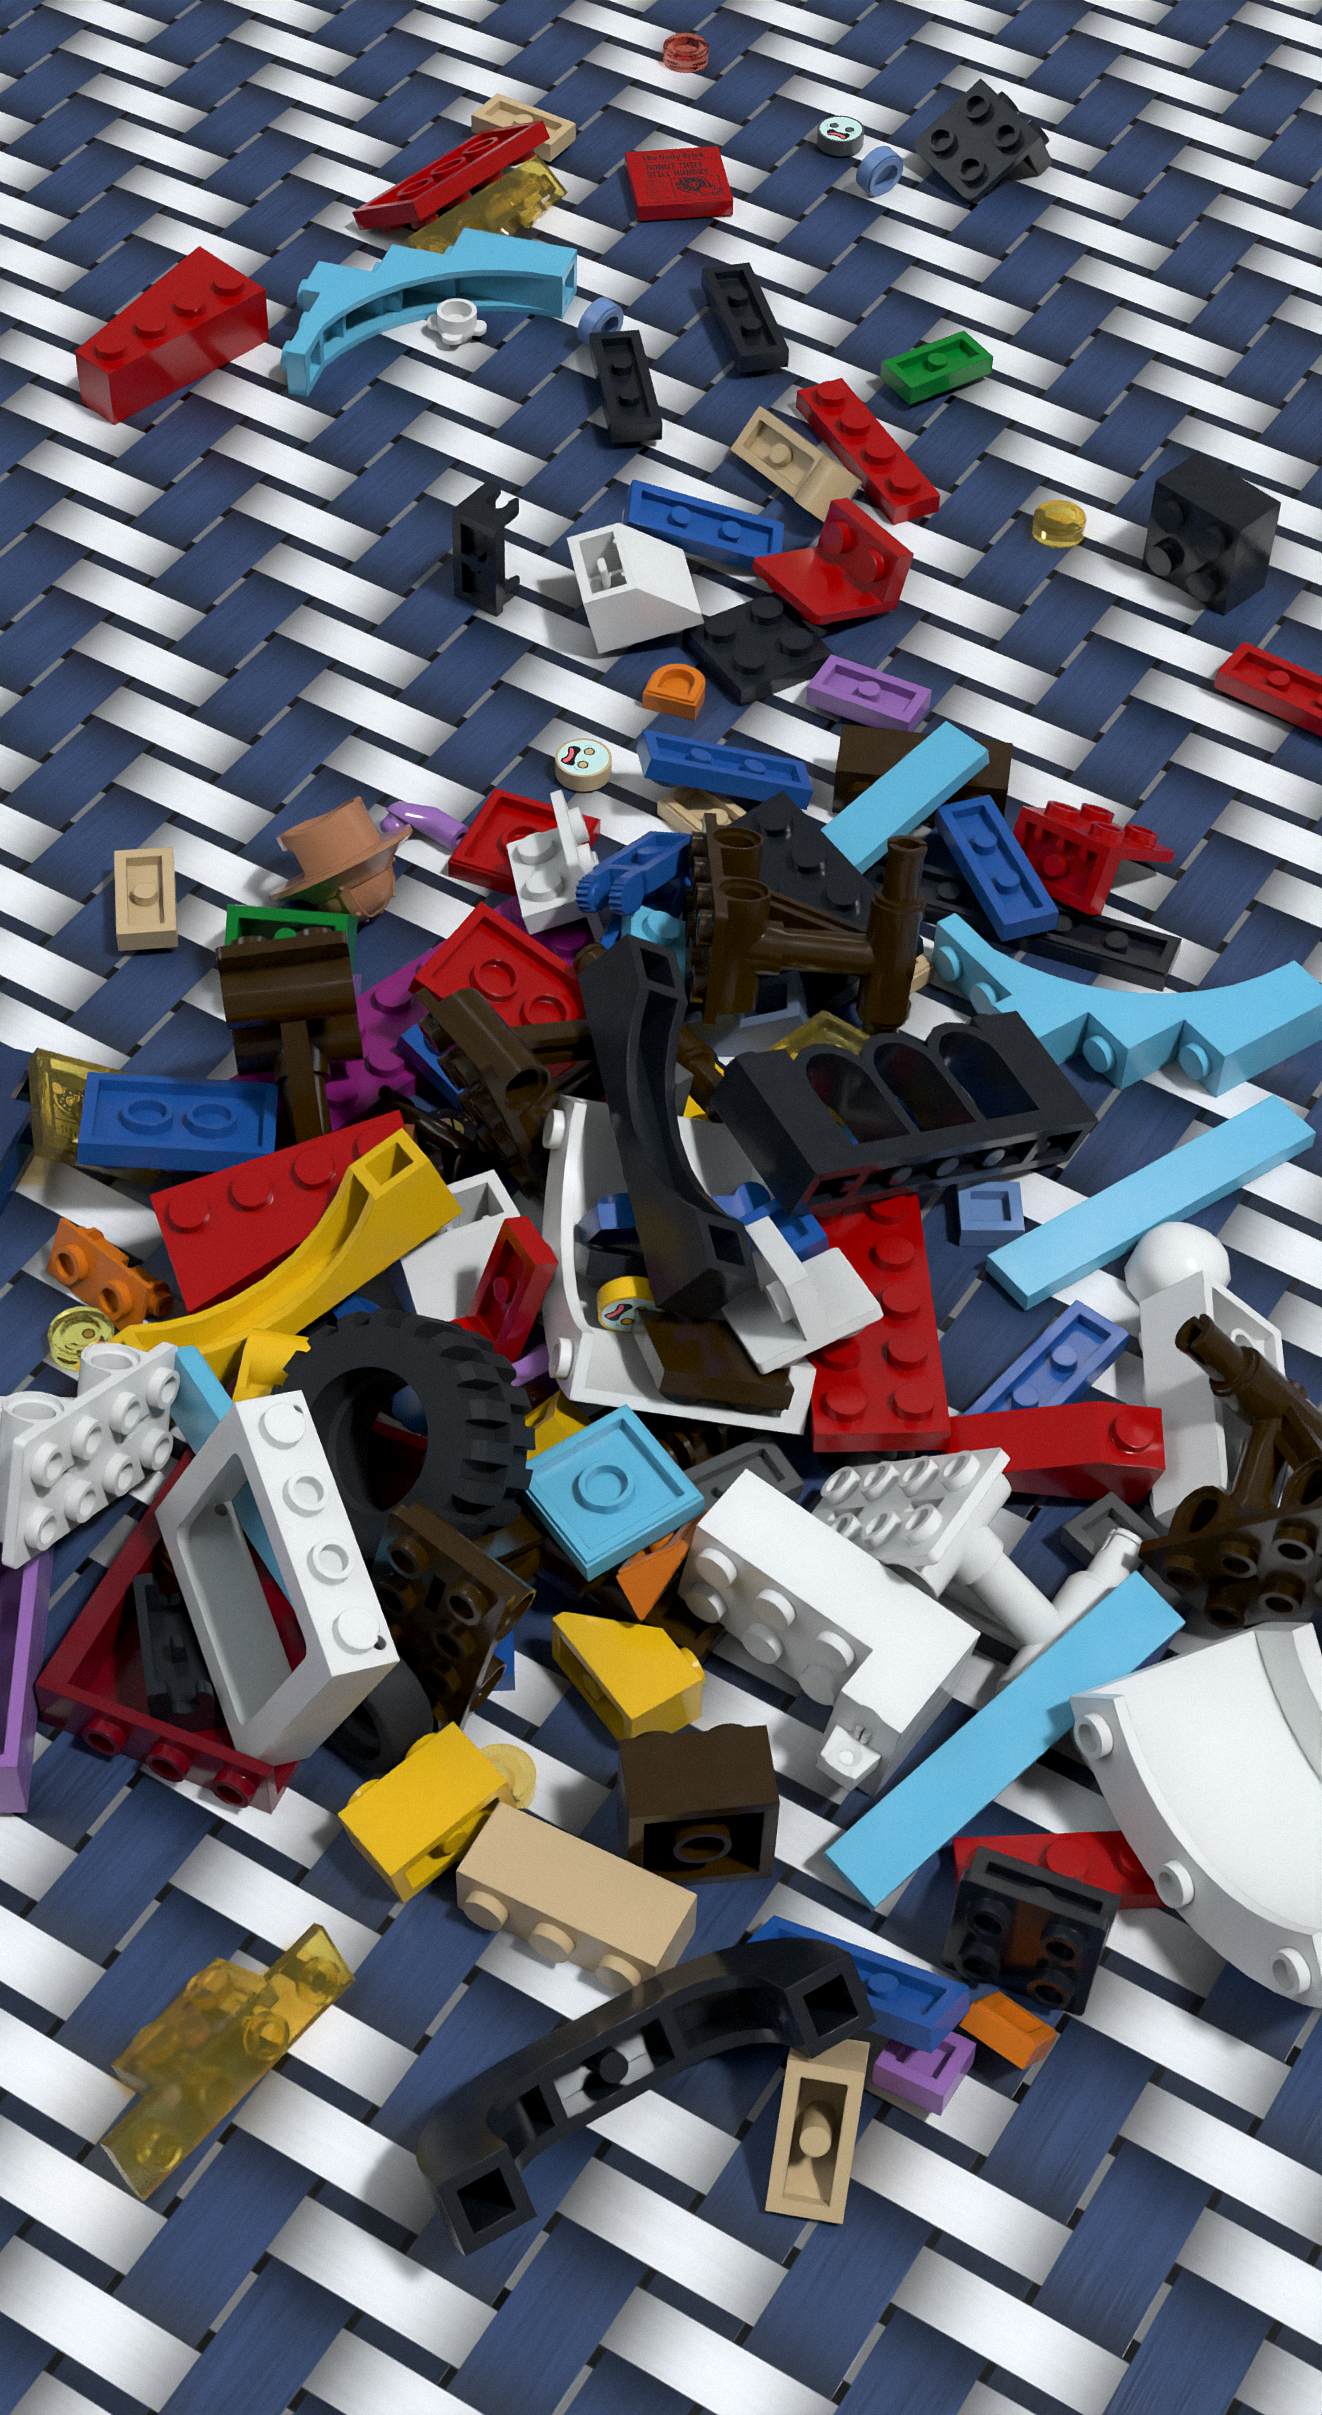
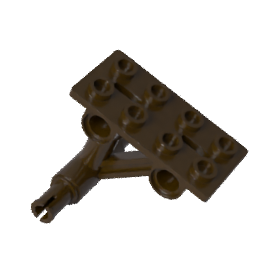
(748, 931)
(294, 1017)
(507, 1076)
(1241, 1552)
(461, 1597)

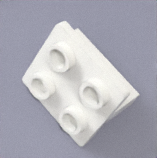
(549, 869)
(796, 1303)

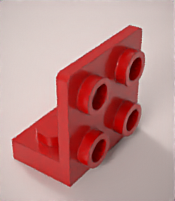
(847, 576)
(1081, 850)

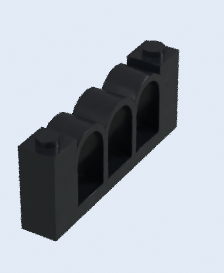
(812, 1166)

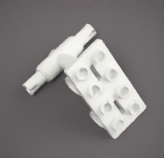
(82, 1452)
(933, 1530)

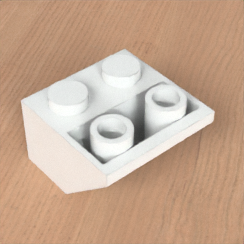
(632, 586)
(445, 1269)

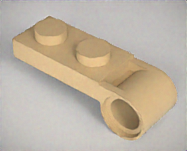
(794, 463)

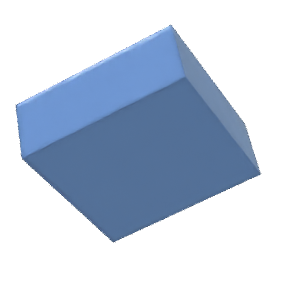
(988, 1213)

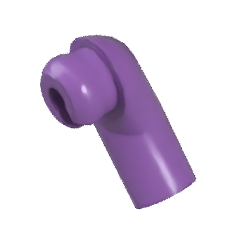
(427, 820)

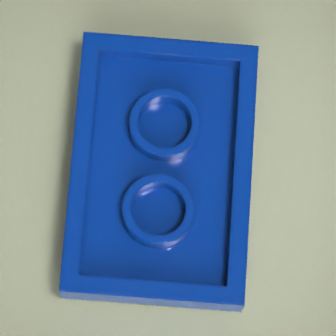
(175, 1122)

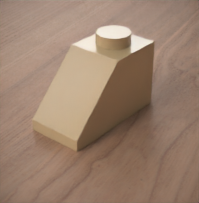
(817, 2132)

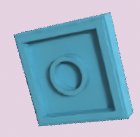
(609, 1492)

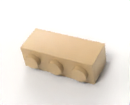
(574, 1900)

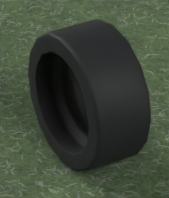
(385, 1722)

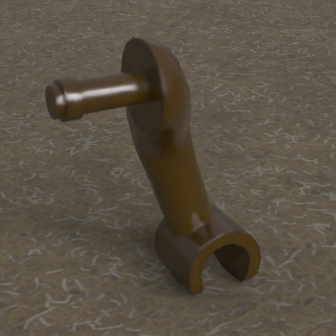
(432, 1130)

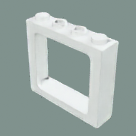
(267, 1706)

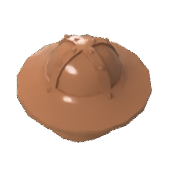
(342, 862)

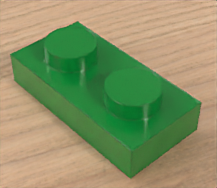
(936, 367)

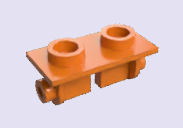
(101, 1277)

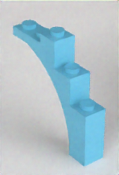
(483, 267)
(1212, 1033)

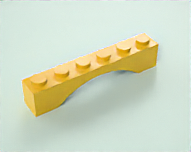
(379, 1214)

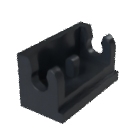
(480, 549)
(172, 1660)

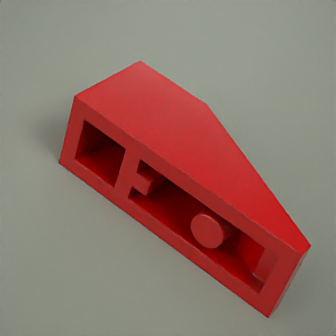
(1071, 1448)

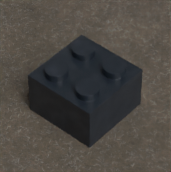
(1210, 533)

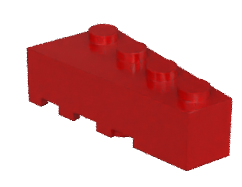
(171, 336)
(254, 1215)

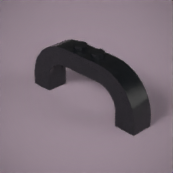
(734, 1997)

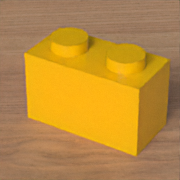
(425, 1810)

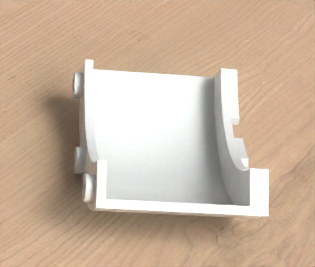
(584, 1355)
(1222, 1793)

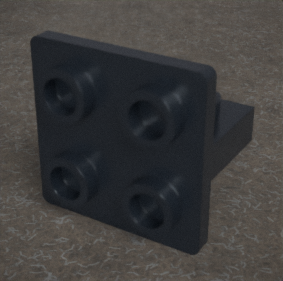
(1029, 1930)

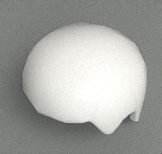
(1172, 1254)

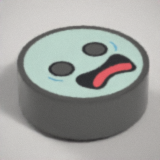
(840, 136)

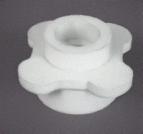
(457, 321)

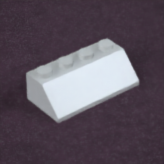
(1198, 1430)

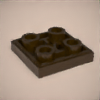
(706, 1362)

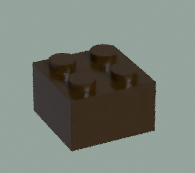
(699, 1804)

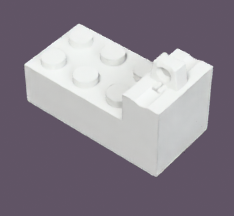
(831, 1623)

